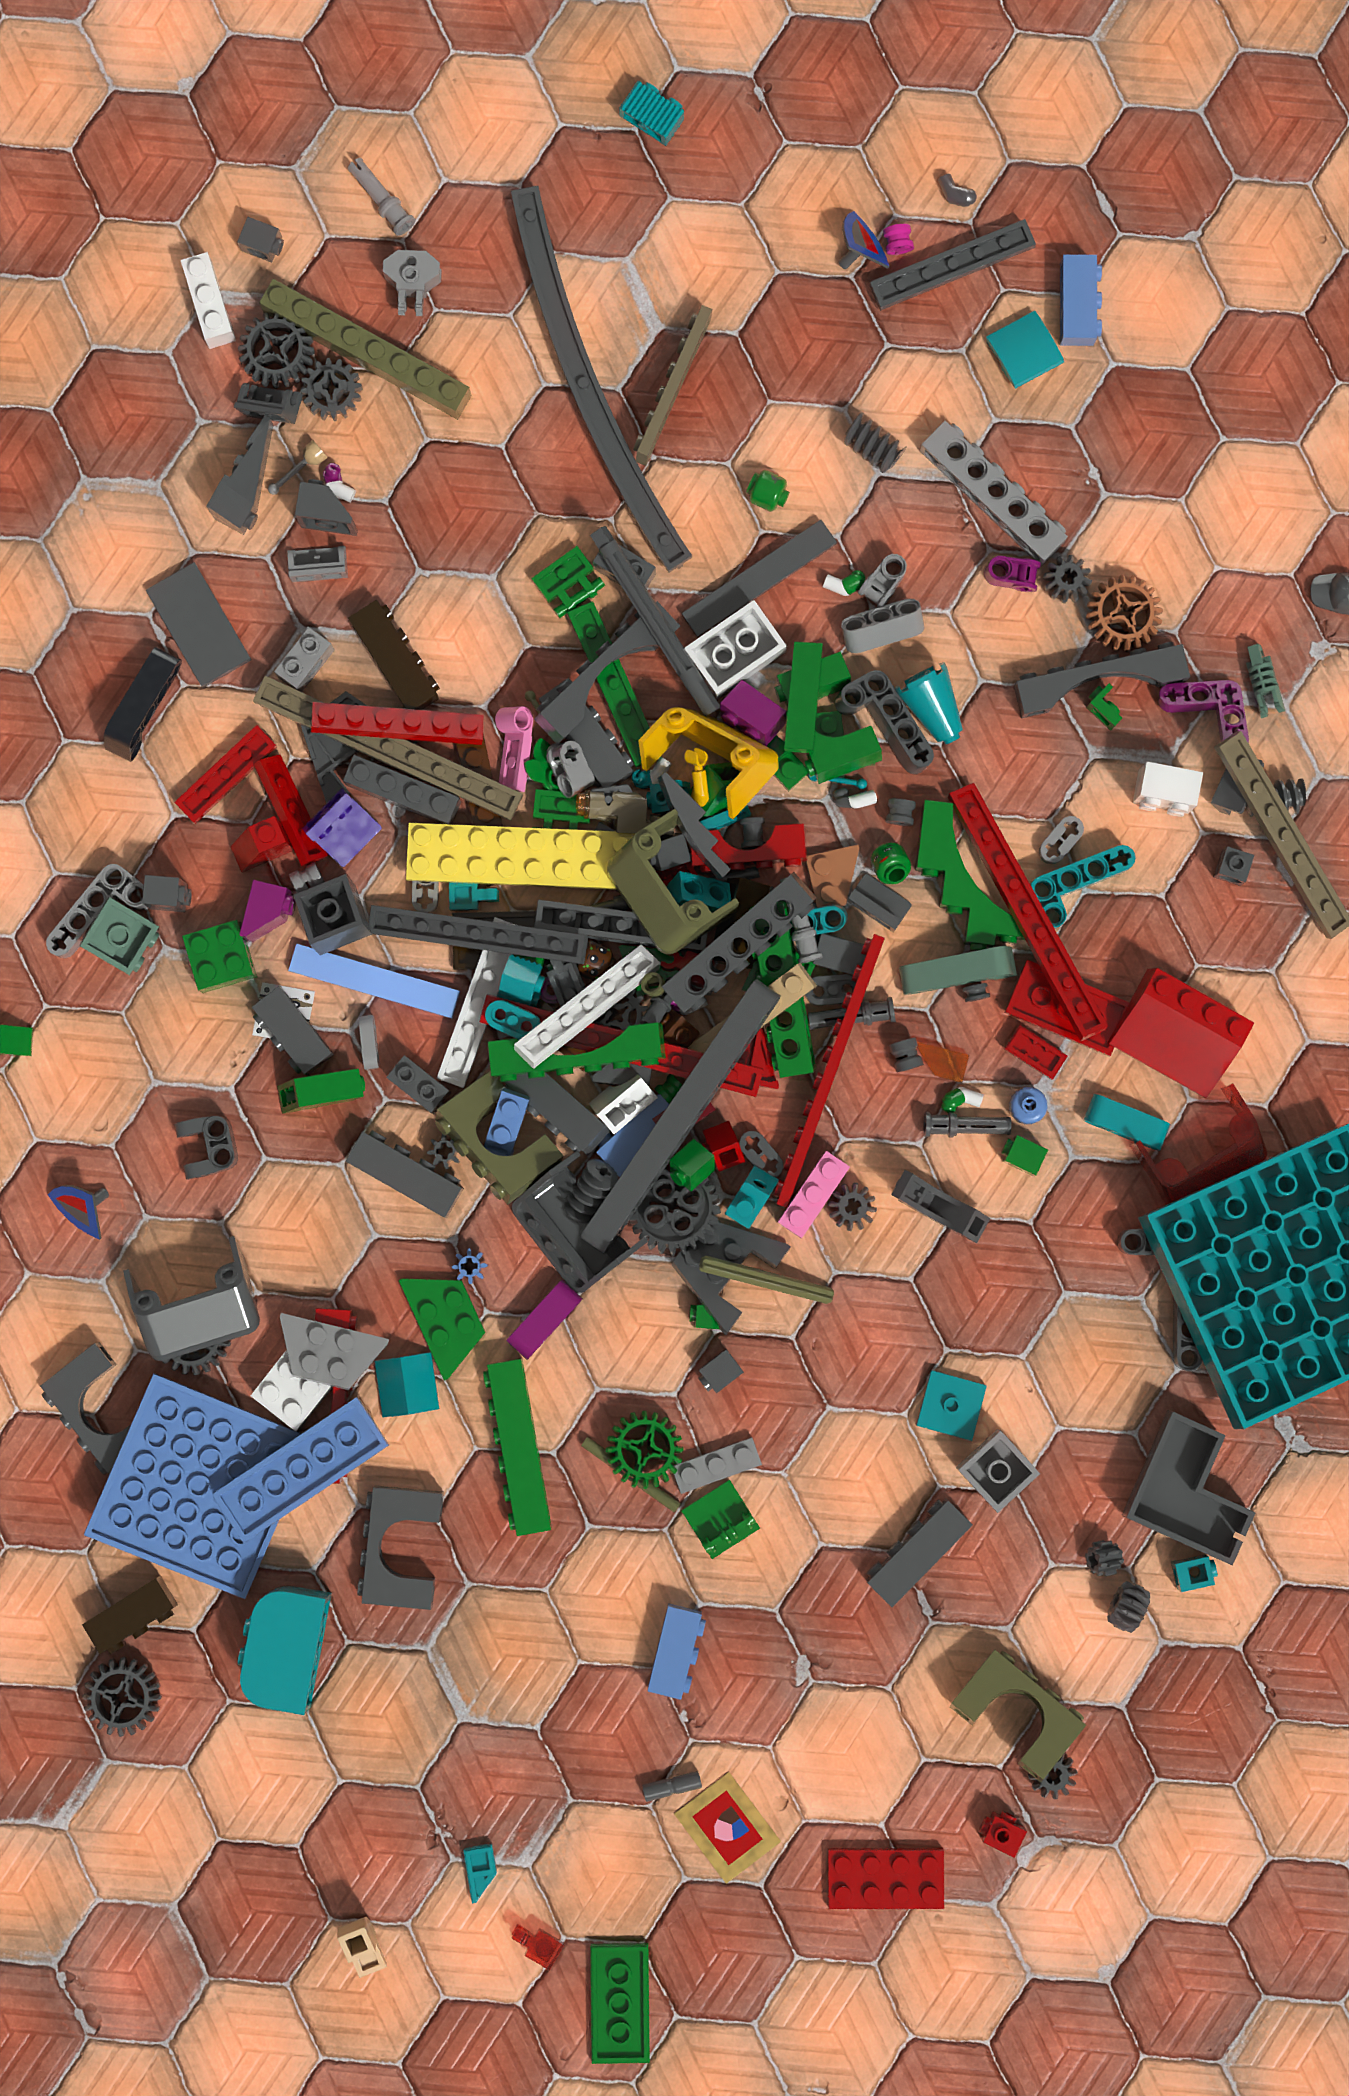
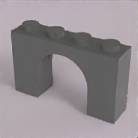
(67, 1393)
(380, 1582)

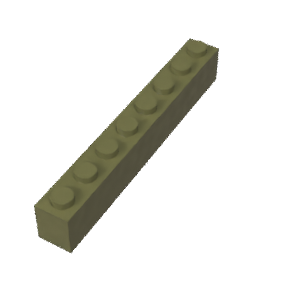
(367, 349)

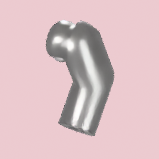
(956, 195)

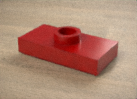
(1035, 1052)

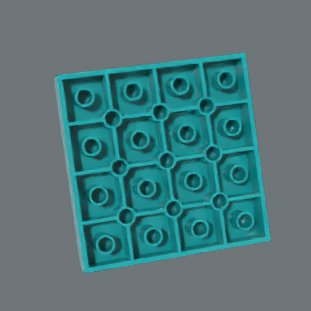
(1265, 1276)

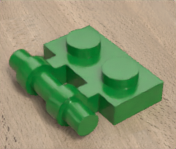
(562, 575)
(556, 807)

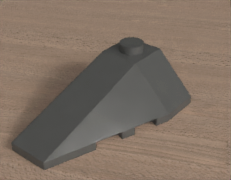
(238, 496)

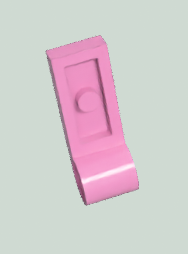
(517, 726)

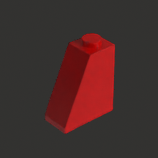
(261, 844)

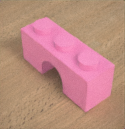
(813, 1194)

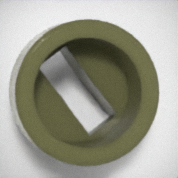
(653, 979)

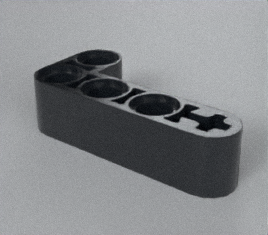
(139, 704)

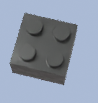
(332, 914)

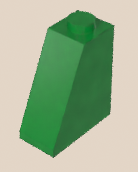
(320, 1090)

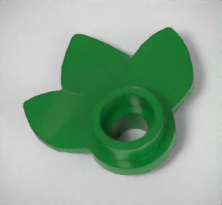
(539, 768)

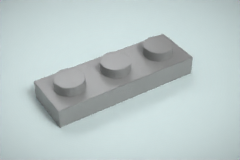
(717, 1465)

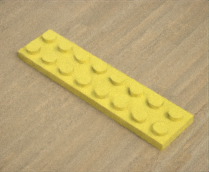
(511, 855)

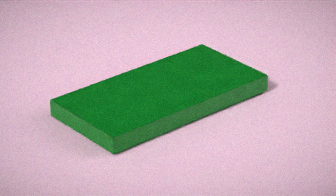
(620, 2003)

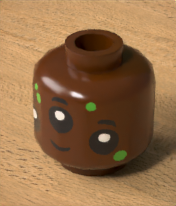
(597, 961)

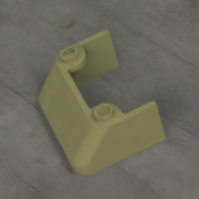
(650, 900)

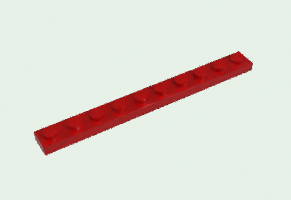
(1027, 912)
(678, 1062)
(824, 1081)

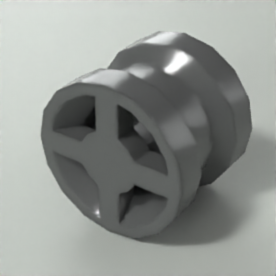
(900, 812)

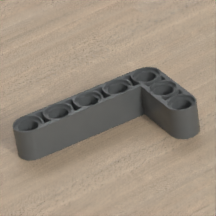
(1180, 1342)

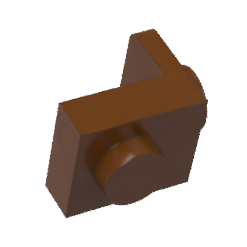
(678, 1030)

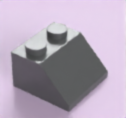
(321, 510)

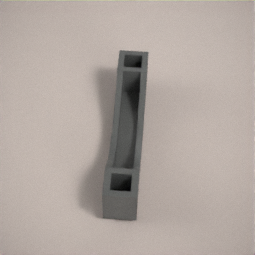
(1157, 667)
(566, 711)

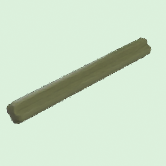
(766, 1279)

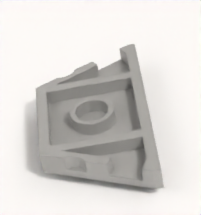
(328, 1352)

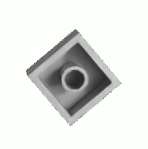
(997, 1470)

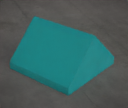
(407, 1385)

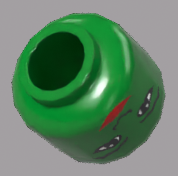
(890, 863)

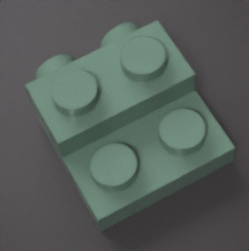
(120, 936)

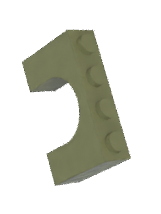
(506, 1174)
(1001, 1677)

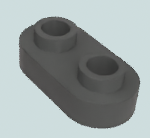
(832, 989)

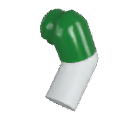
(846, 585)
(958, 1097)

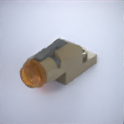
(616, 804)

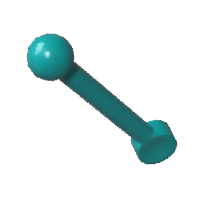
(860, 783)

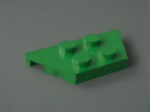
(445, 1319)

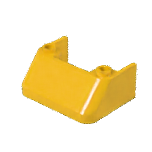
(747, 755)

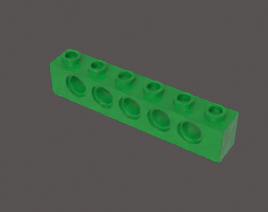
(783, 1061)

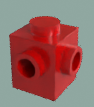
(723, 1145)
(1002, 1833)

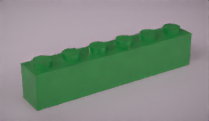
(519, 1447)

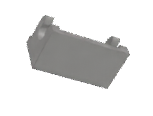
(317, 564)

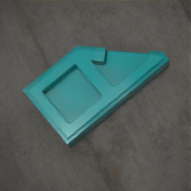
(722, 820)
(480, 1868)

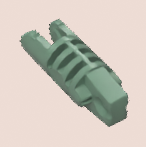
(1263, 680)

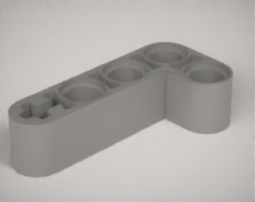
(84, 907)

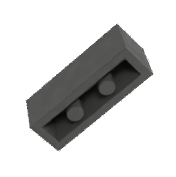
(291, 1031)

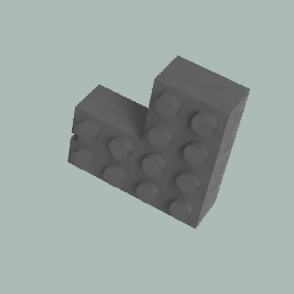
(1172, 1495)

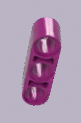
(544, 1319)

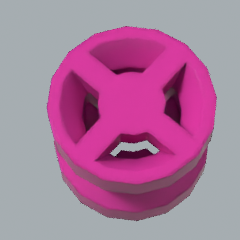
(898, 239)

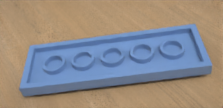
(300, 1469)

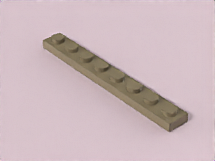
(1283, 834)

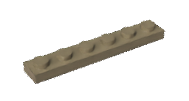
(667, 395)

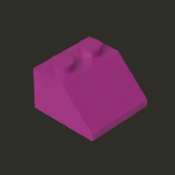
(266, 909)

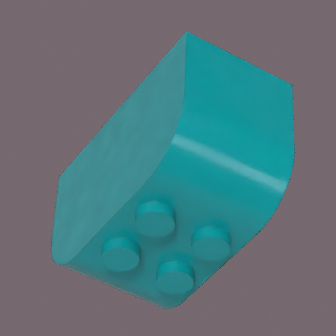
(284, 1648)

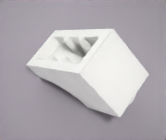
(622, 1103)

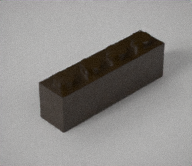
(393, 657)

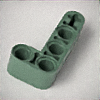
(958, 970)

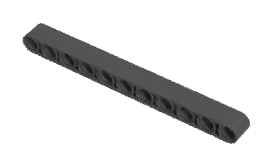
(680, 1116)

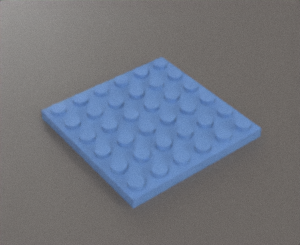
(164, 1483)

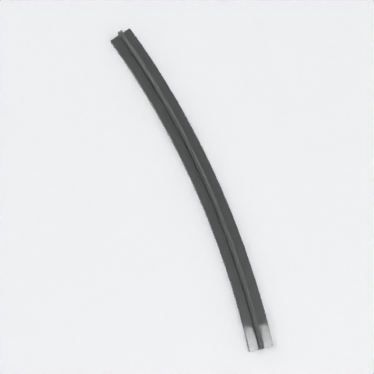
(585, 384)

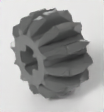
(1077, 585)
(861, 1211)
(1128, 1606)
(1059, 1783)

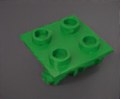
(720, 1519)

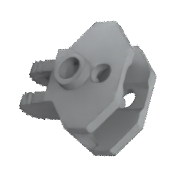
(410, 279)

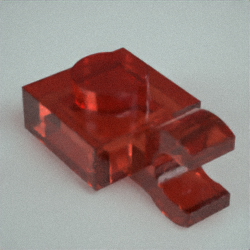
(542, 1946)

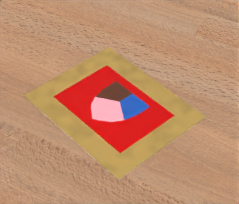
(727, 1827)

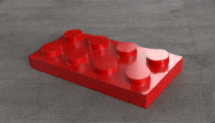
(1038, 1005)
(885, 1878)

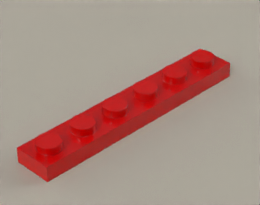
(397, 723)

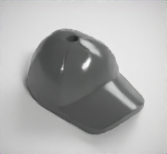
(1331, 592)

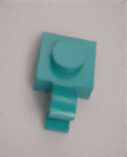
(468, 895)

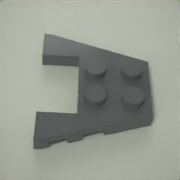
(330, 754)
(728, 1245)

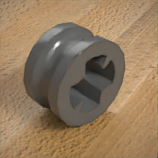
(976, 992)

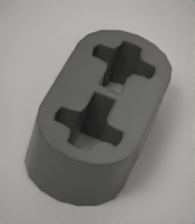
(766, 1150)

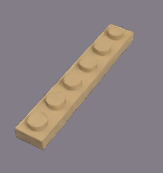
(790, 986)

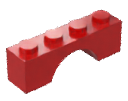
(784, 846)

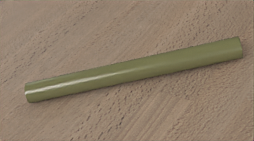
(656, 1493)

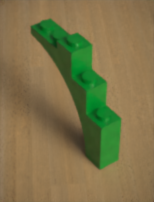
(939, 854)

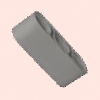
(882, 625)

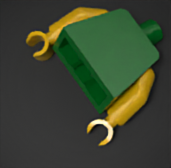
(709, 783)

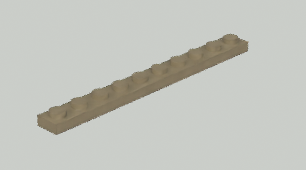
(398, 754)

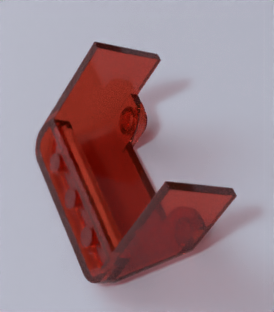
(1249, 1149)

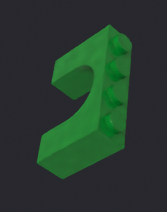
(834, 755)

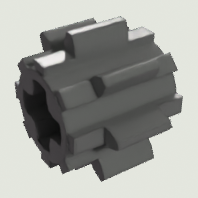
(439, 1145)
(1104, 1558)

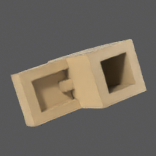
(361, 1946)

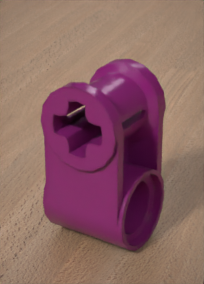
(1015, 573)

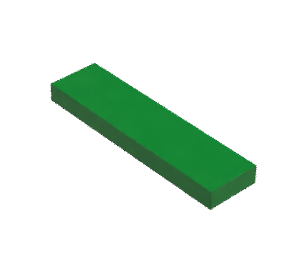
(803, 697)

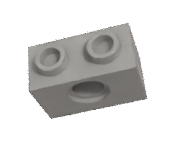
(304, 660)

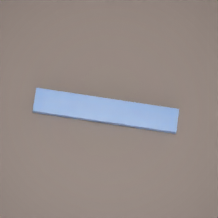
(374, 981)

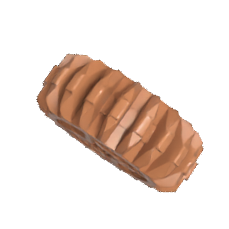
(1120, 602)

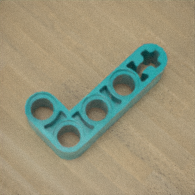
(1082, 878)

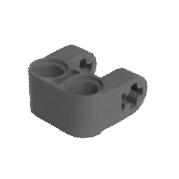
(213, 1145)

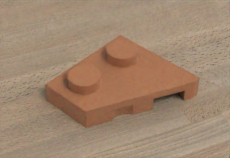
(832, 874)

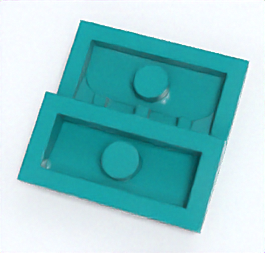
(1025, 349)

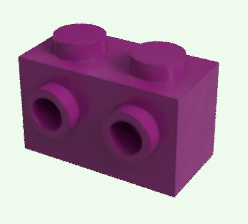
(752, 713)

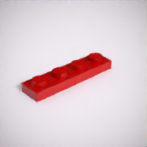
(225, 774)
(289, 807)

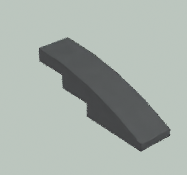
(688, 815)

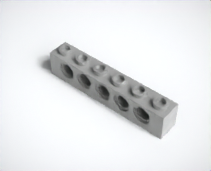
(996, 508)

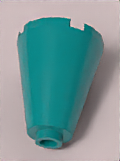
(933, 703)

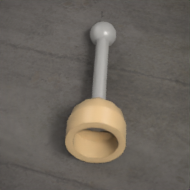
(312, 455)

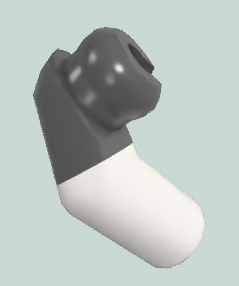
(855, 801)

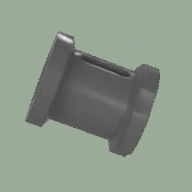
(752, 832)

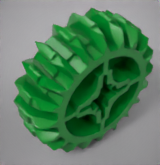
(657, 1453)

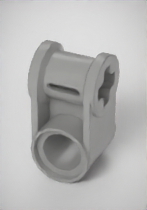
(882, 585)
(570, 769)

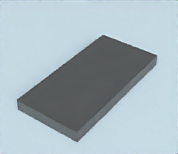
(198, 625)

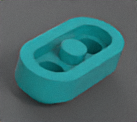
(514, 1018)

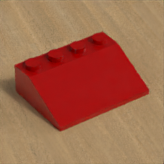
(1180, 1032)

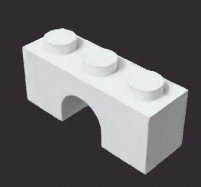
(208, 300)

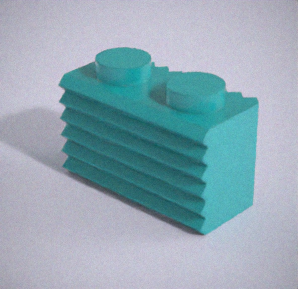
(652, 112)
(521, 981)

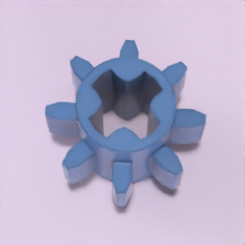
(475, 1259)

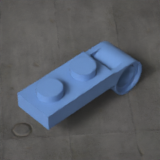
(506, 1122)

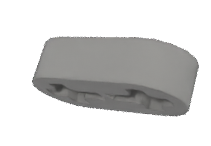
(1066, 844)
(369, 1042)

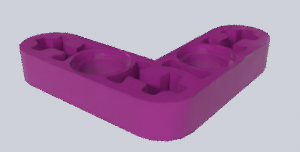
(1215, 701)

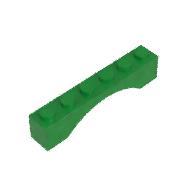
(635, 1044)

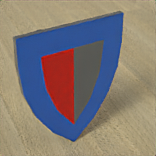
(860, 241)
(79, 1206)

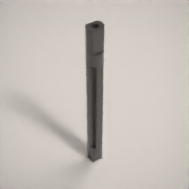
(655, 620)

